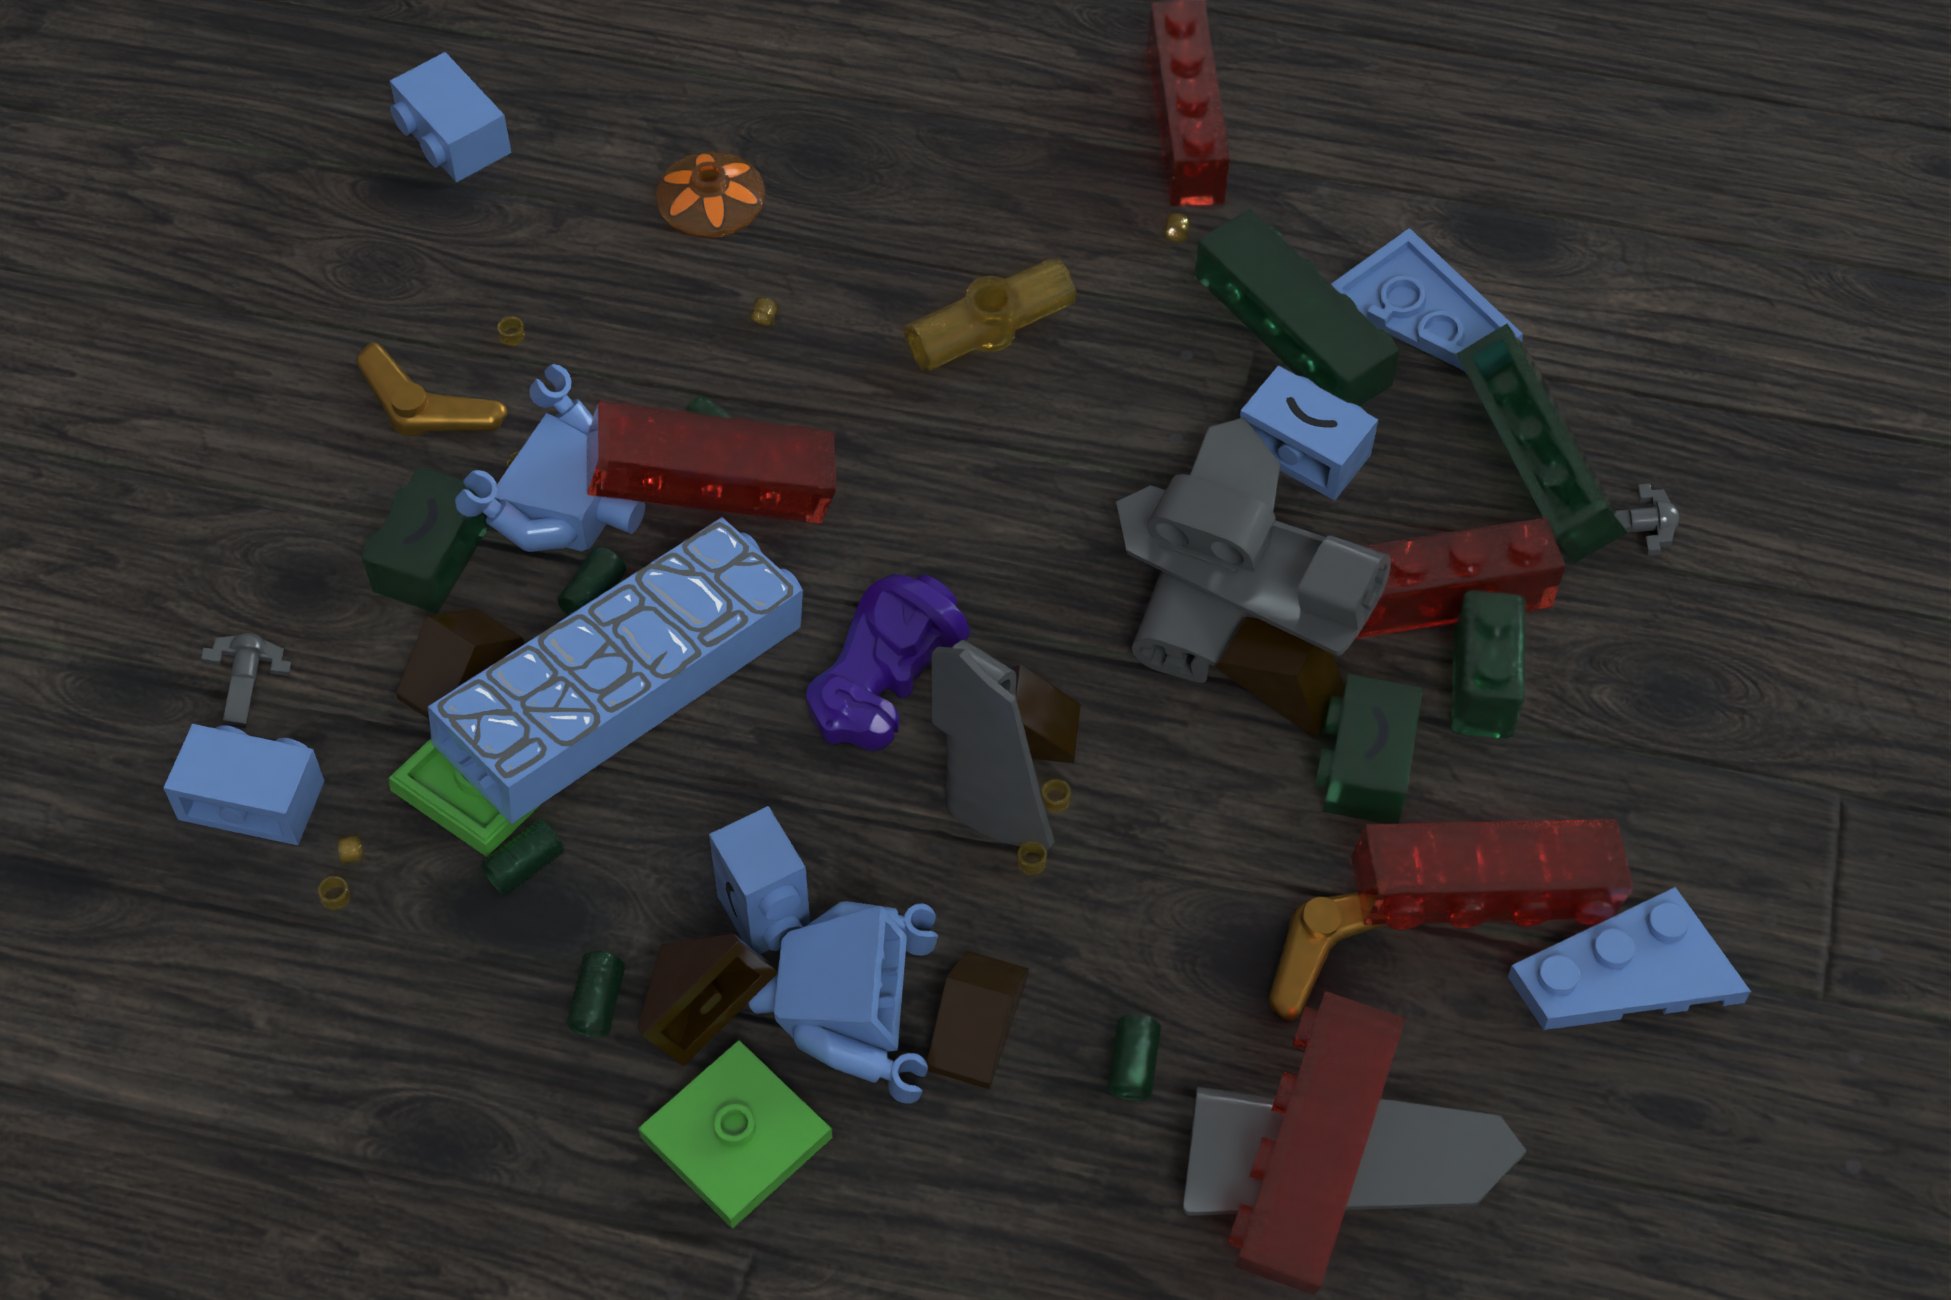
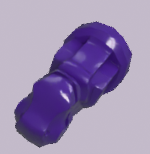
(885, 649)

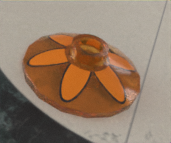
(710, 194)

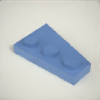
(1420, 299)
(1629, 964)

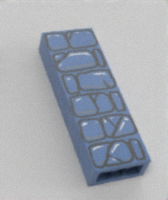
(615, 668)

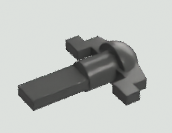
(1661, 518)
(247, 652)

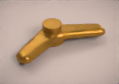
(417, 411)
(1310, 937)

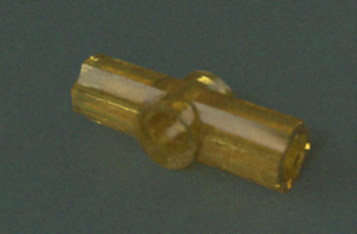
(990, 314)

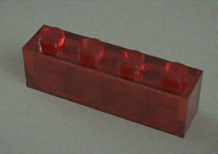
(1188, 103)
(710, 462)
(1438, 569)
(1491, 872)
(1318, 1144)

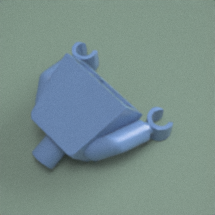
(544, 491)
(845, 987)

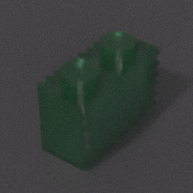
(1489, 664)

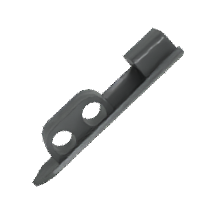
(1246, 558)
(1183, 625)
(987, 749)
(1410, 1159)

